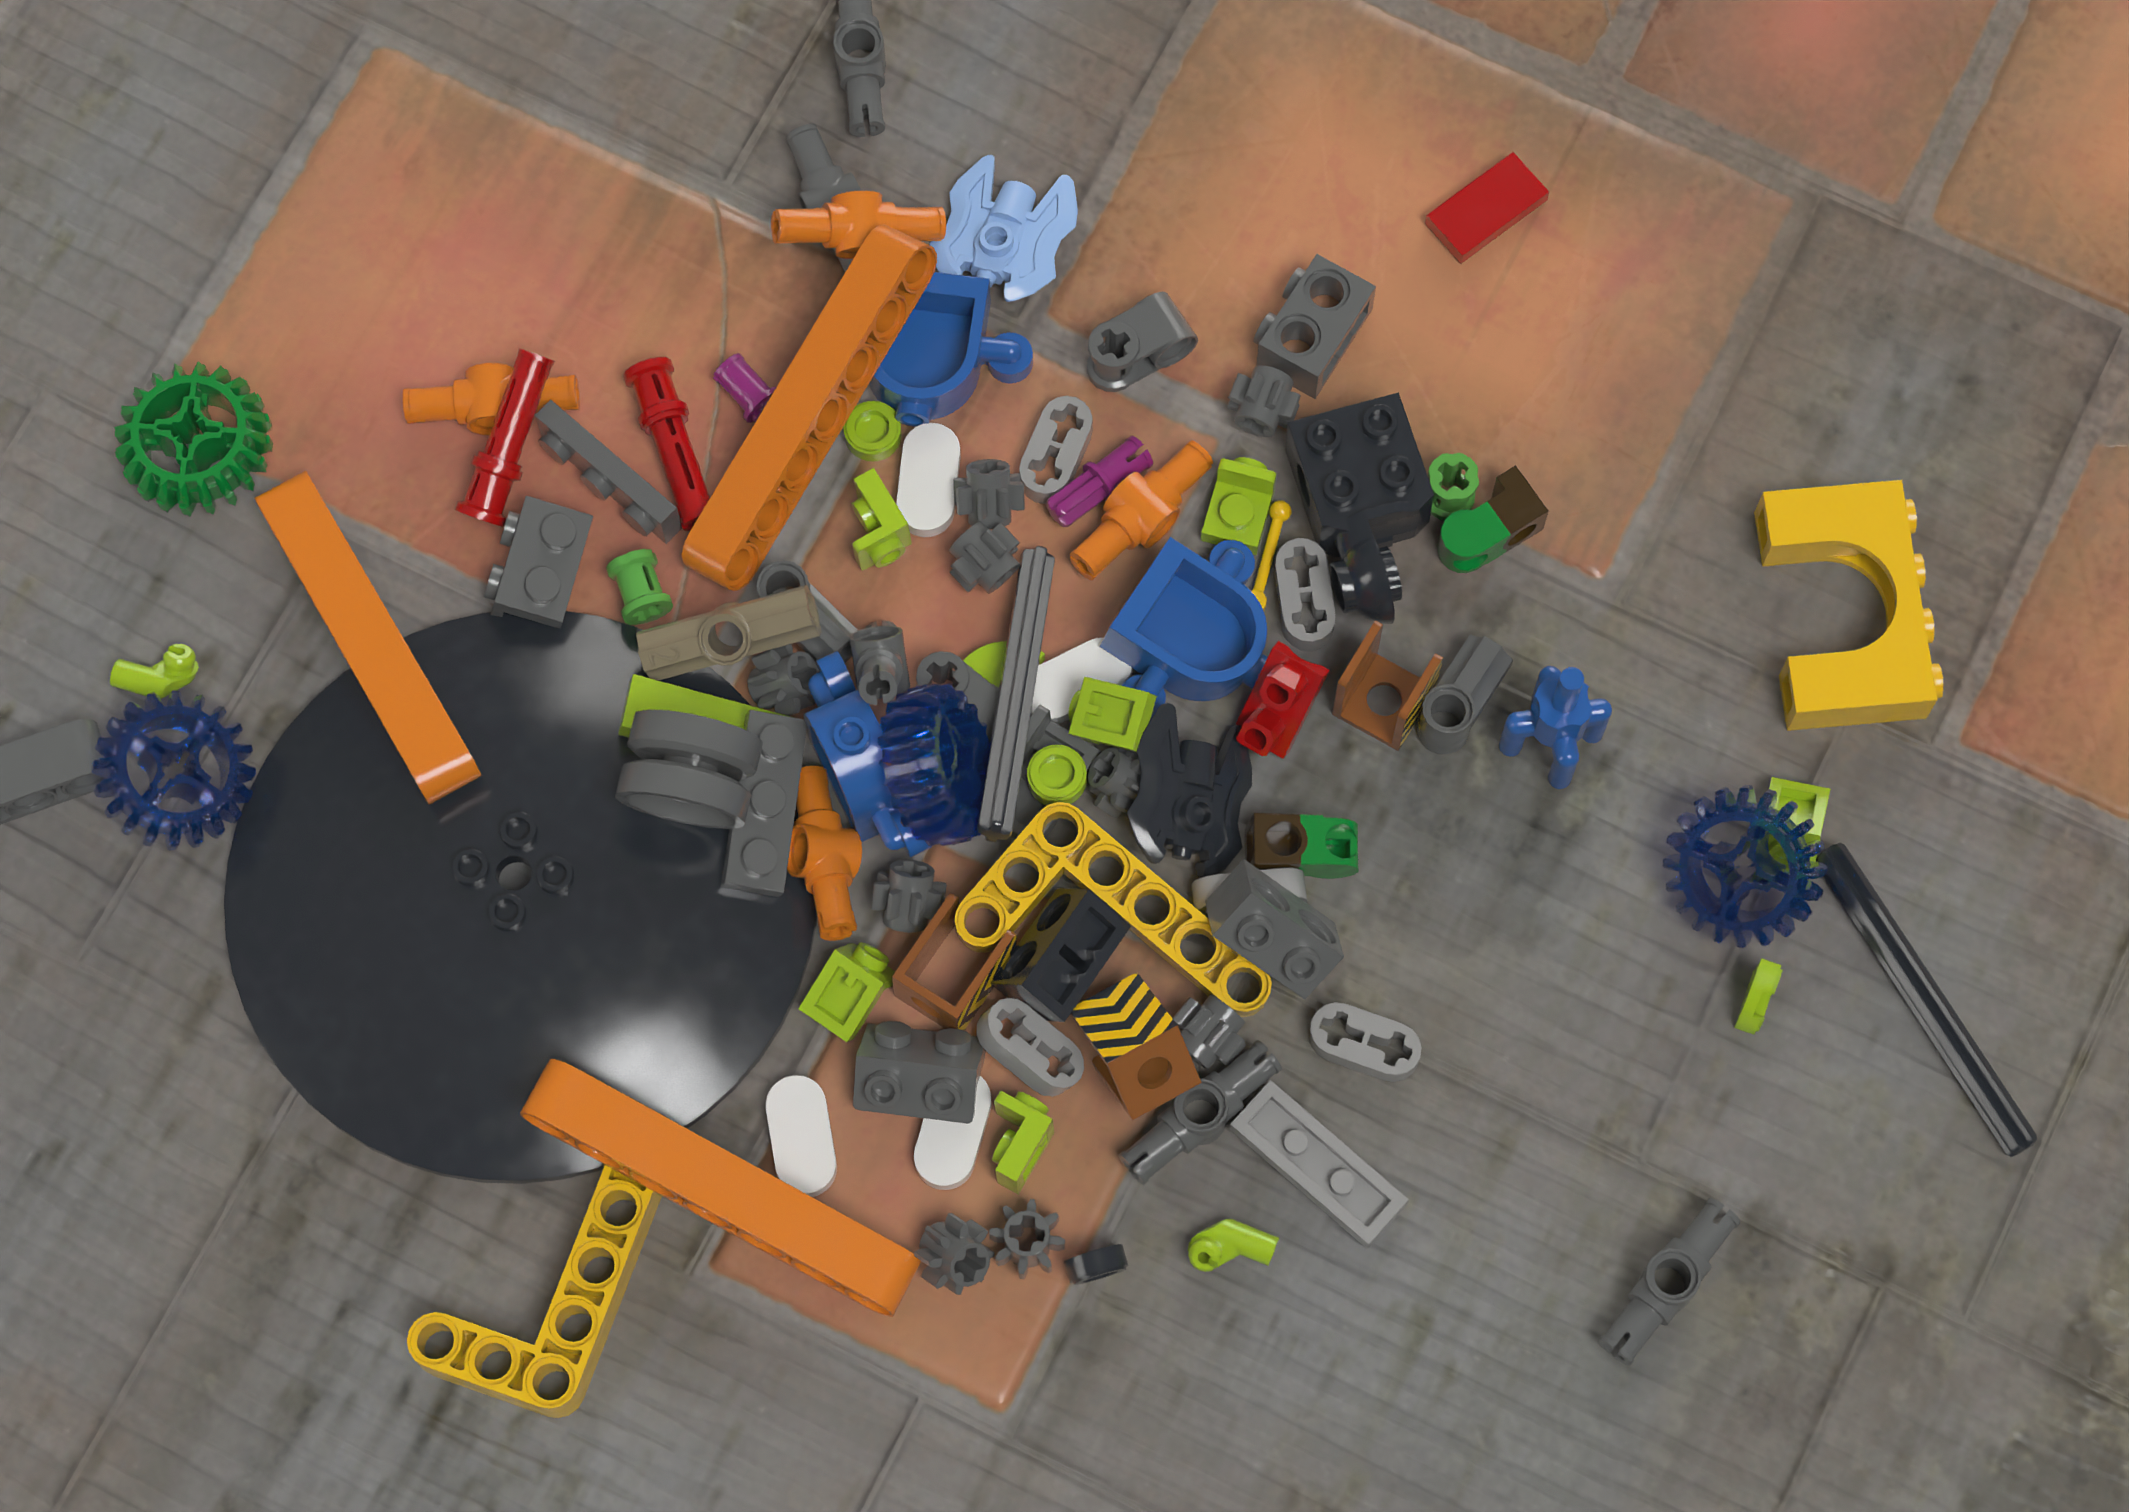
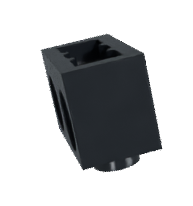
(1061, 953)

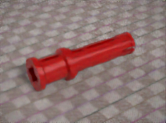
(664, 419)
(498, 463)

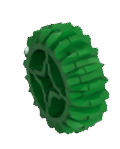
(152, 429)

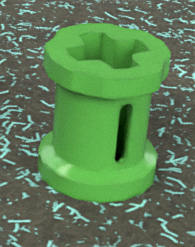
(1446, 471)
(639, 587)

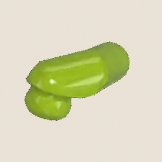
(168, 675)
(1228, 1240)

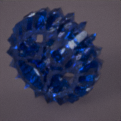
(158, 754)
(935, 762)
(1769, 873)

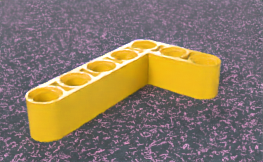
(1122, 897)
(572, 1297)

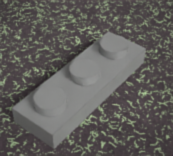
(1318, 1164)

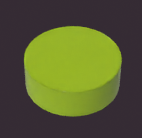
(872, 431)
(1056, 775)

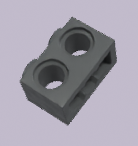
(1323, 329)
(1274, 929)

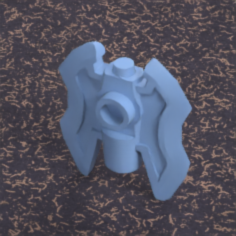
(1005, 236)

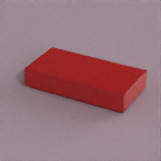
(1487, 207)

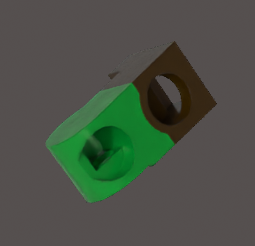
(1495, 527)
(1310, 843)

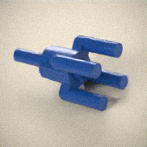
(1558, 720)

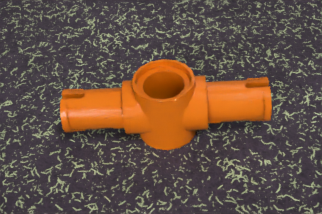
(851, 218)
(478, 398)
(1141, 510)
(824, 855)

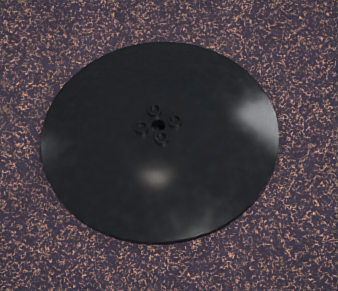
(432, 997)

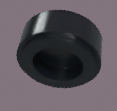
(1096, 1264)

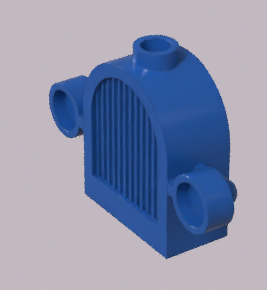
(942, 350)
(1192, 625)
(846, 744)

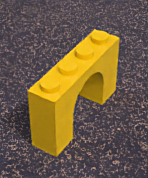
(1871, 532)

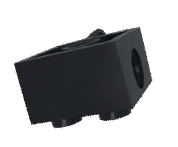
(1361, 495)

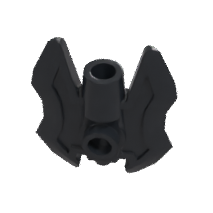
(1189, 795)

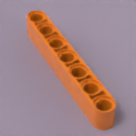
(809, 407)
(368, 638)
(720, 1187)

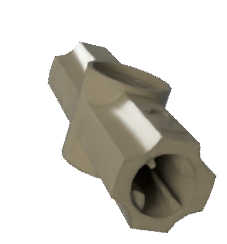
(764, 625)

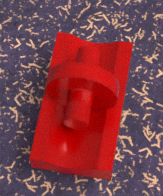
(1279, 702)

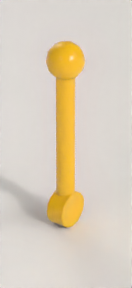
(1279, 512)

